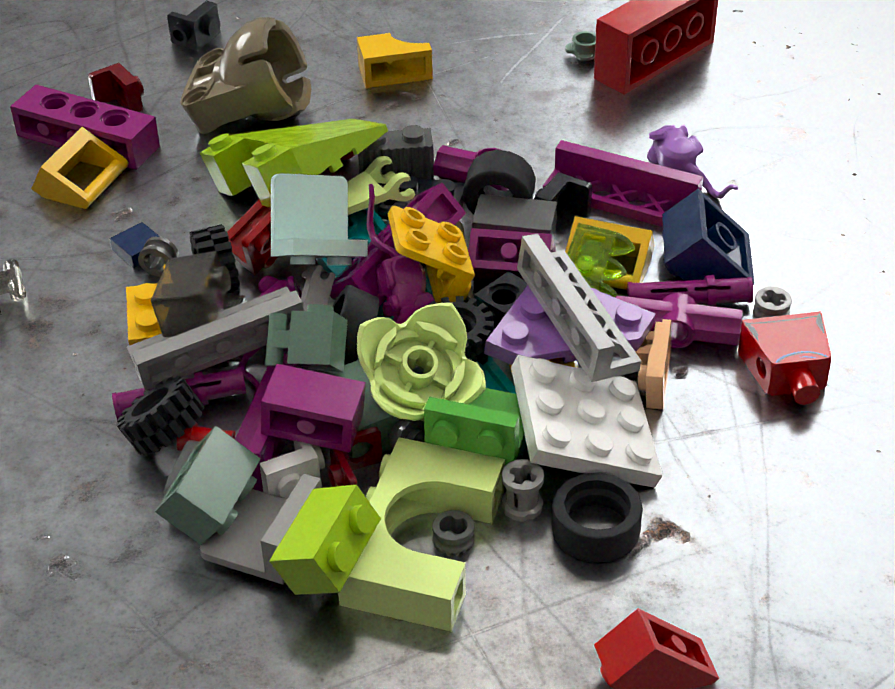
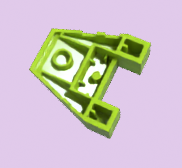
(304, 149)

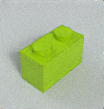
(325, 540)

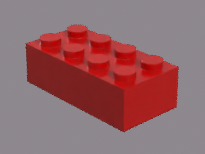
(649, 38)

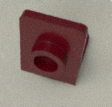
(342, 466)

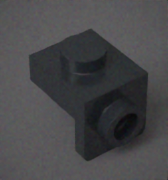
(195, 28)
(569, 193)

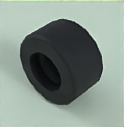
(501, 169)

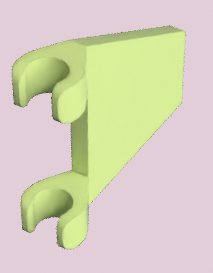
(359, 186)

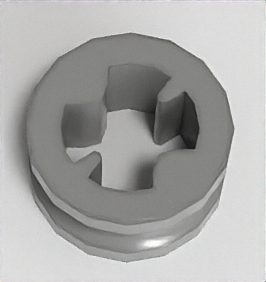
(772, 302)

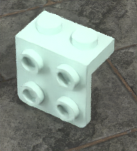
(312, 220)

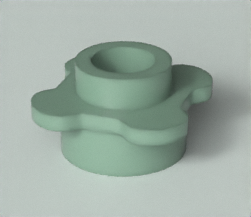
(582, 46)

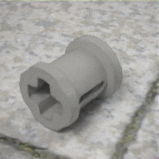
(519, 488)

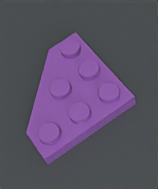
(530, 332)

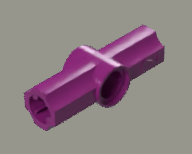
(693, 321)

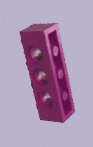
(56, 116)

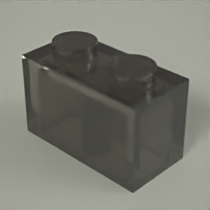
(190, 293)

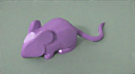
(677, 151)

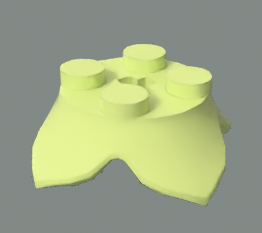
(430, 339)

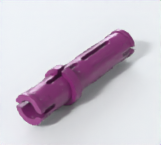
(706, 291)
(204, 386)

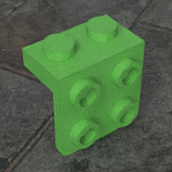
(484, 427)

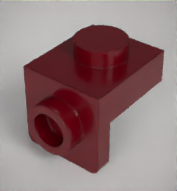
(117, 84)

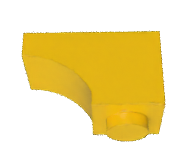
(392, 61)

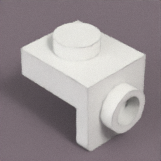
(284, 472)

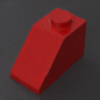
(653, 655)

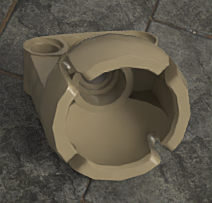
(248, 78)

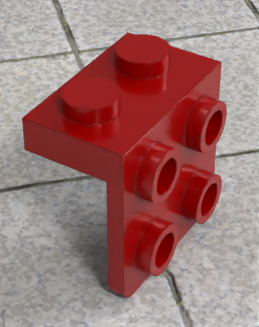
(252, 239)

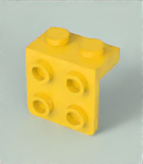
(436, 245)

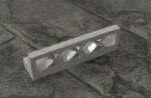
(575, 311)
(231, 335)

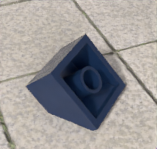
(704, 241)

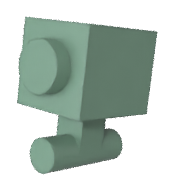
(313, 342)

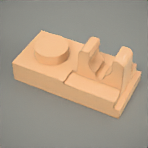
(654, 368)

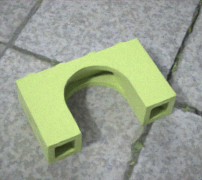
(411, 483)

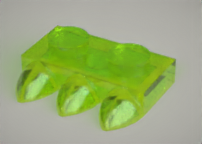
(593, 252)

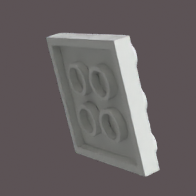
(584, 422)

